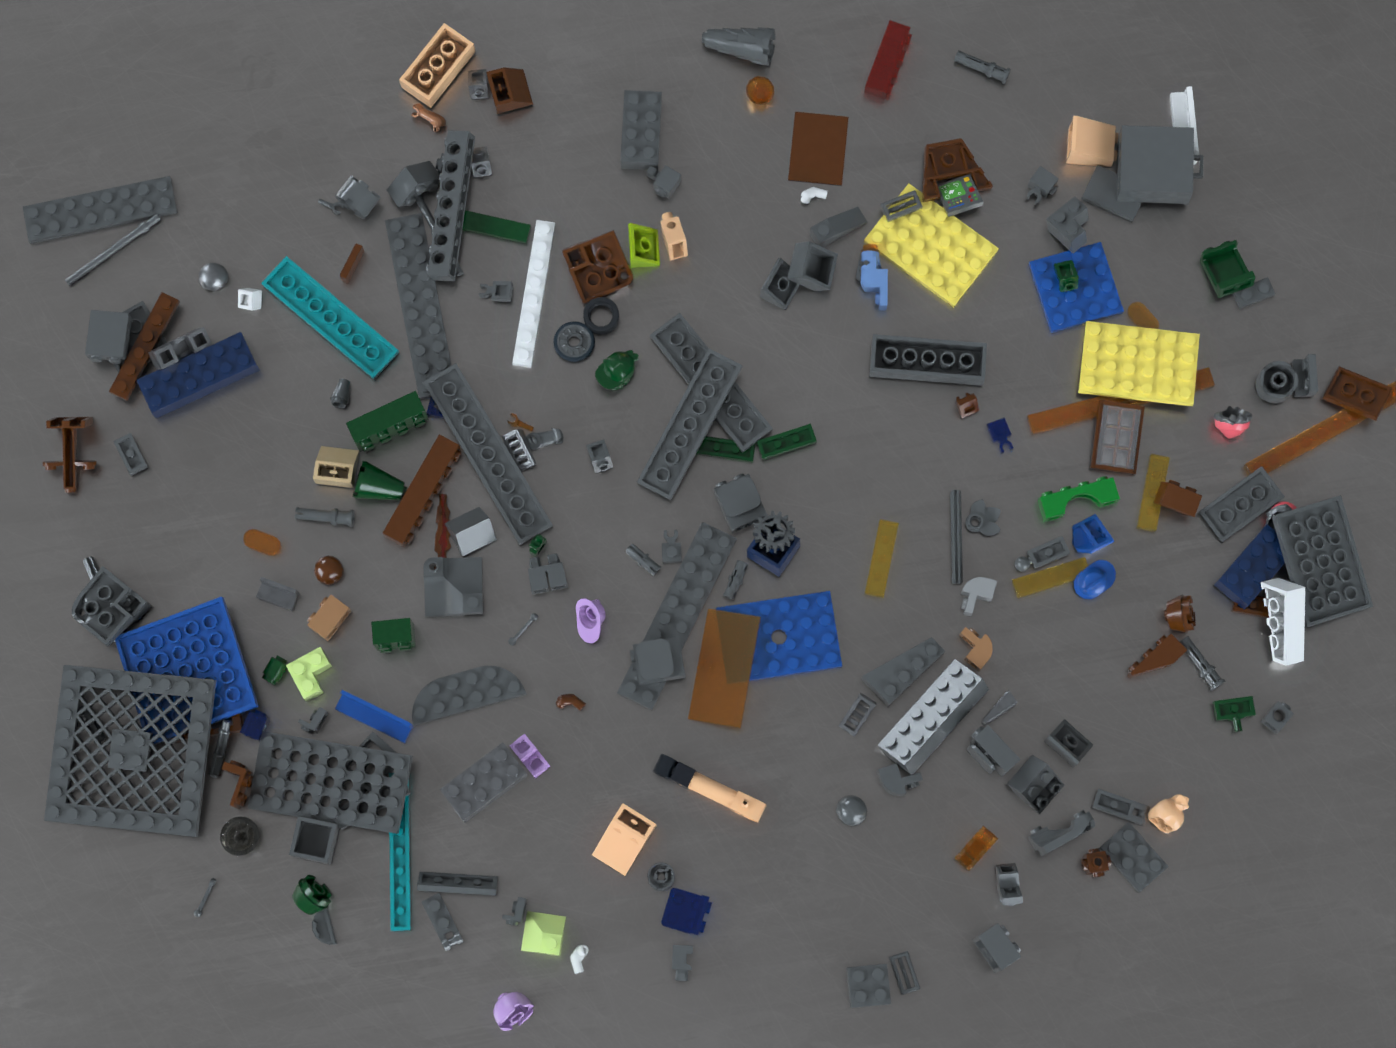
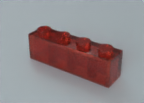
(887, 60)

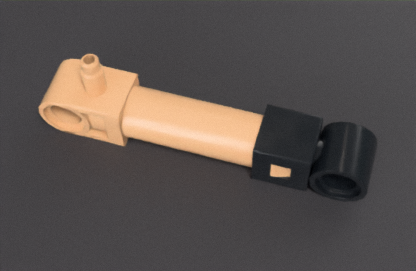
(690, 778)

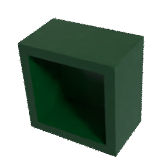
(393, 635)

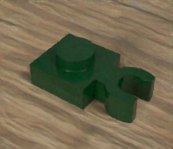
(537, 545)

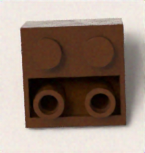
(509, 89)

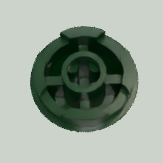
(311, 896)

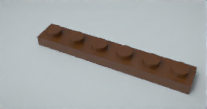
(145, 342)

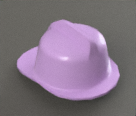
(589, 619)

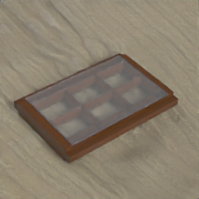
(1117, 437)

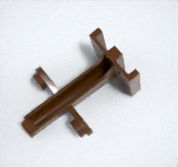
(69, 431)

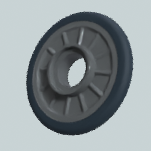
(570, 330)

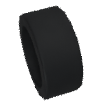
(603, 301)

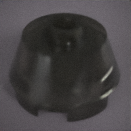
(239, 836)

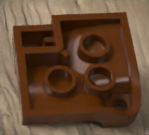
(598, 266)

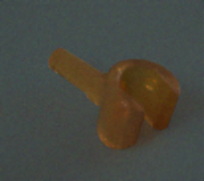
(517, 422)

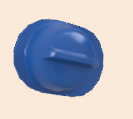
(1094, 579)

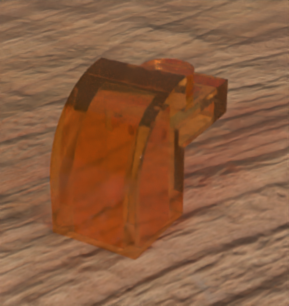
(976, 848)

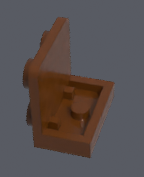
(245, 781)

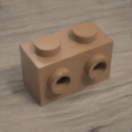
(328, 617)

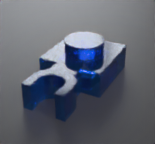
(1000, 432)

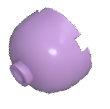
(512, 1008)

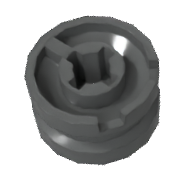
(661, 885)

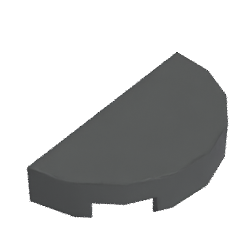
(323, 927)

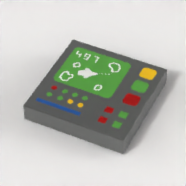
(959, 195)

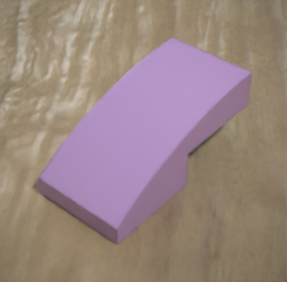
(529, 756)

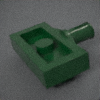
(1234, 710)

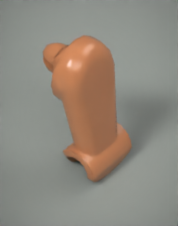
(433, 118)

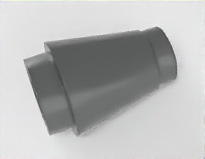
(340, 396)

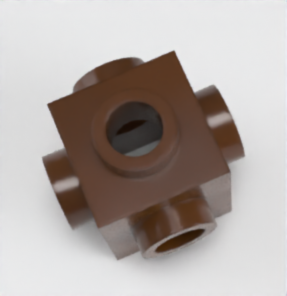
(1089, 866)

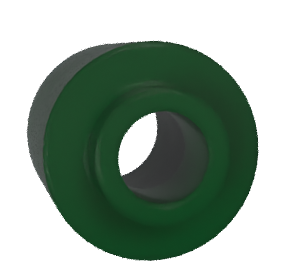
(274, 670)

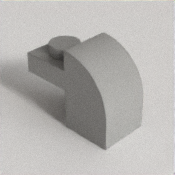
(977, 588)

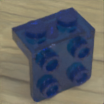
(686, 911)

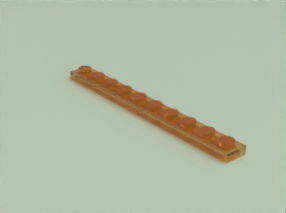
(1088, 408)
(1311, 438)

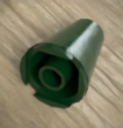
(377, 484)

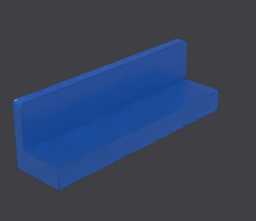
(374, 716)

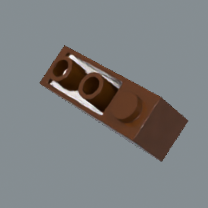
(1163, 656)

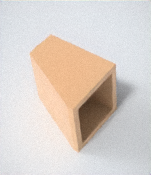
(1091, 143)

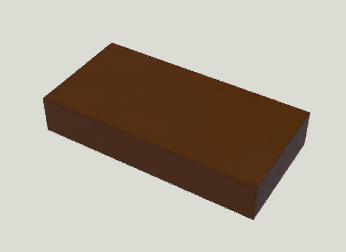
(352, 263)

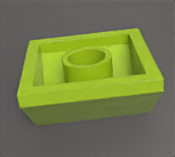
(643, 246)

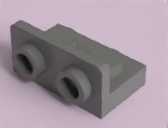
(1307, 376)

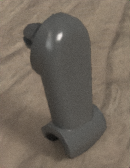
(542, 439)

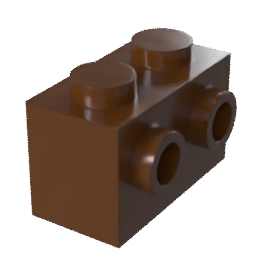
(1177, 498)

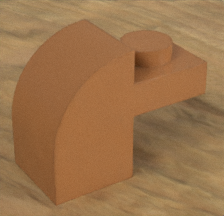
(981, 649)

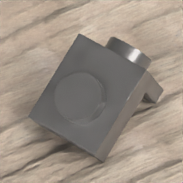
(481, 162)

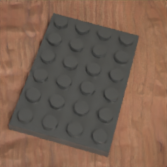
(1323, 559)

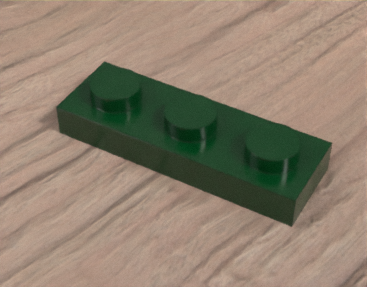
(786, 441)

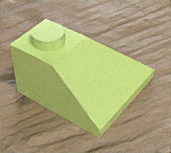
(543, 933)

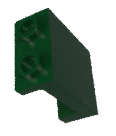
(1226, 269)

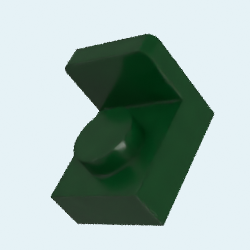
(1066, 275)

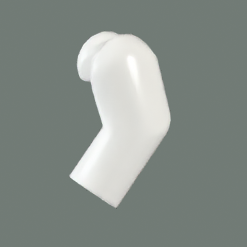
(811, 193)
(577, 956)

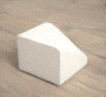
(249, 298)

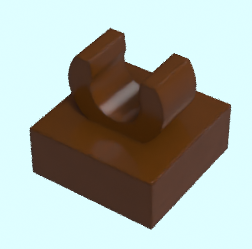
(967, 405)

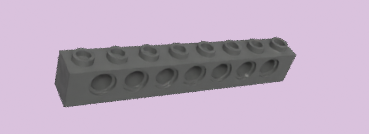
(455, 214)

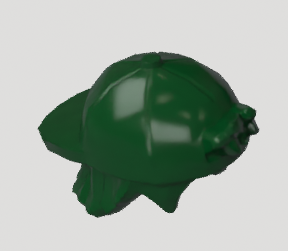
(616, 370)

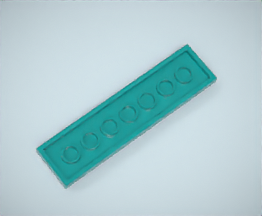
(330, 317)

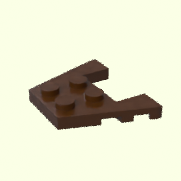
(946, 161)

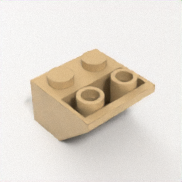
(336, 467)

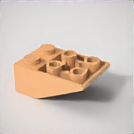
(624, 839)

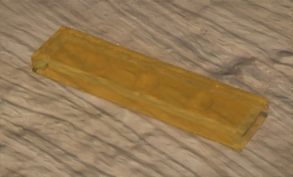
(1149, 510)
(881, 558)
(1048, 578)

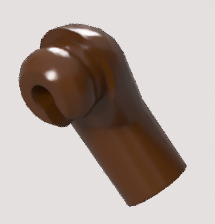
(570, 699)

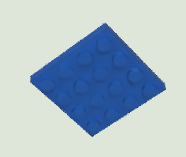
(1095, 294)

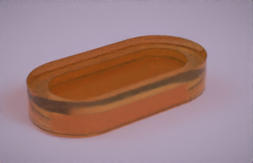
(1142, 316)
(262, 542)

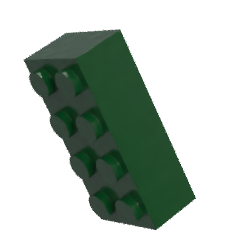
(387, 421)

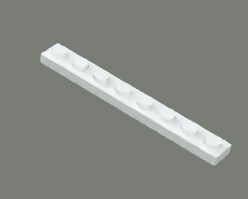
(533, 294)

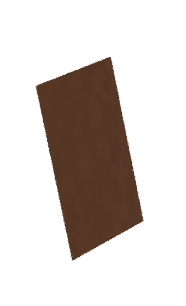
(818, 148)

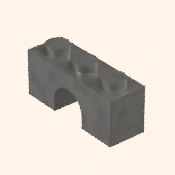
(180, 347)

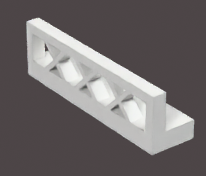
(1184, 113)

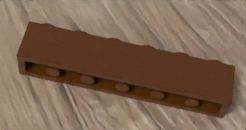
(422, 490)

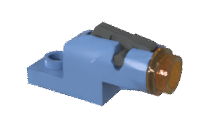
(872, 276)

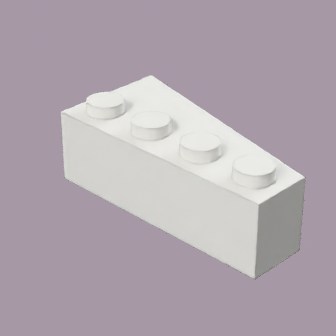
(1285, 619)

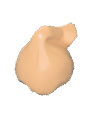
(1168, 813)

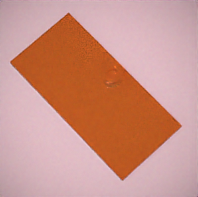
(724, 668)

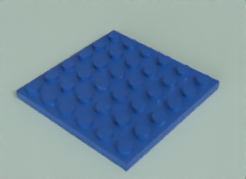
(193, 645)

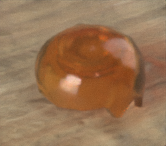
(760, 90)

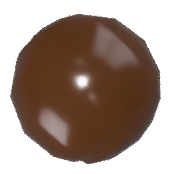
(328, 570)

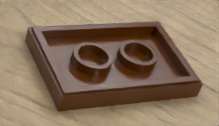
(1357, 393)

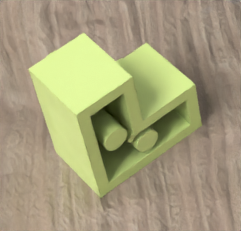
(304, 671)

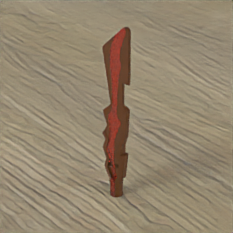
(442, 535)

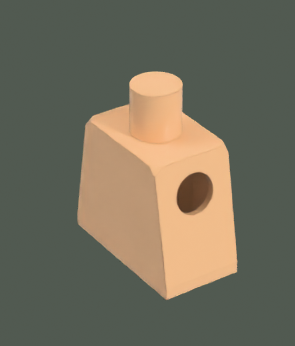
(673, 236)

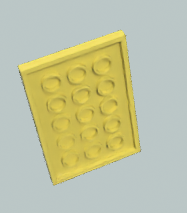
(933, 248)
(1139, 363)

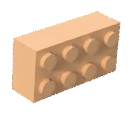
(437, 65)

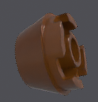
(1180, 614)

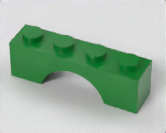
(1101, 493)

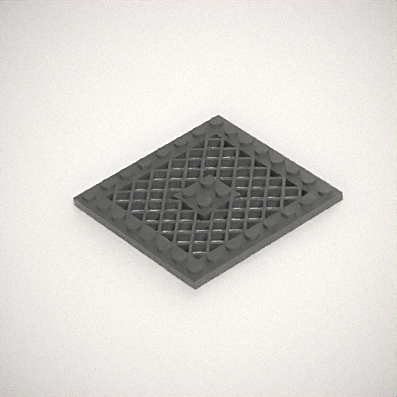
(130, 750)

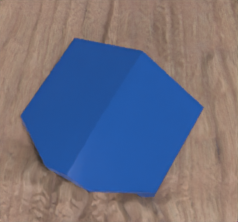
(1090, 535)

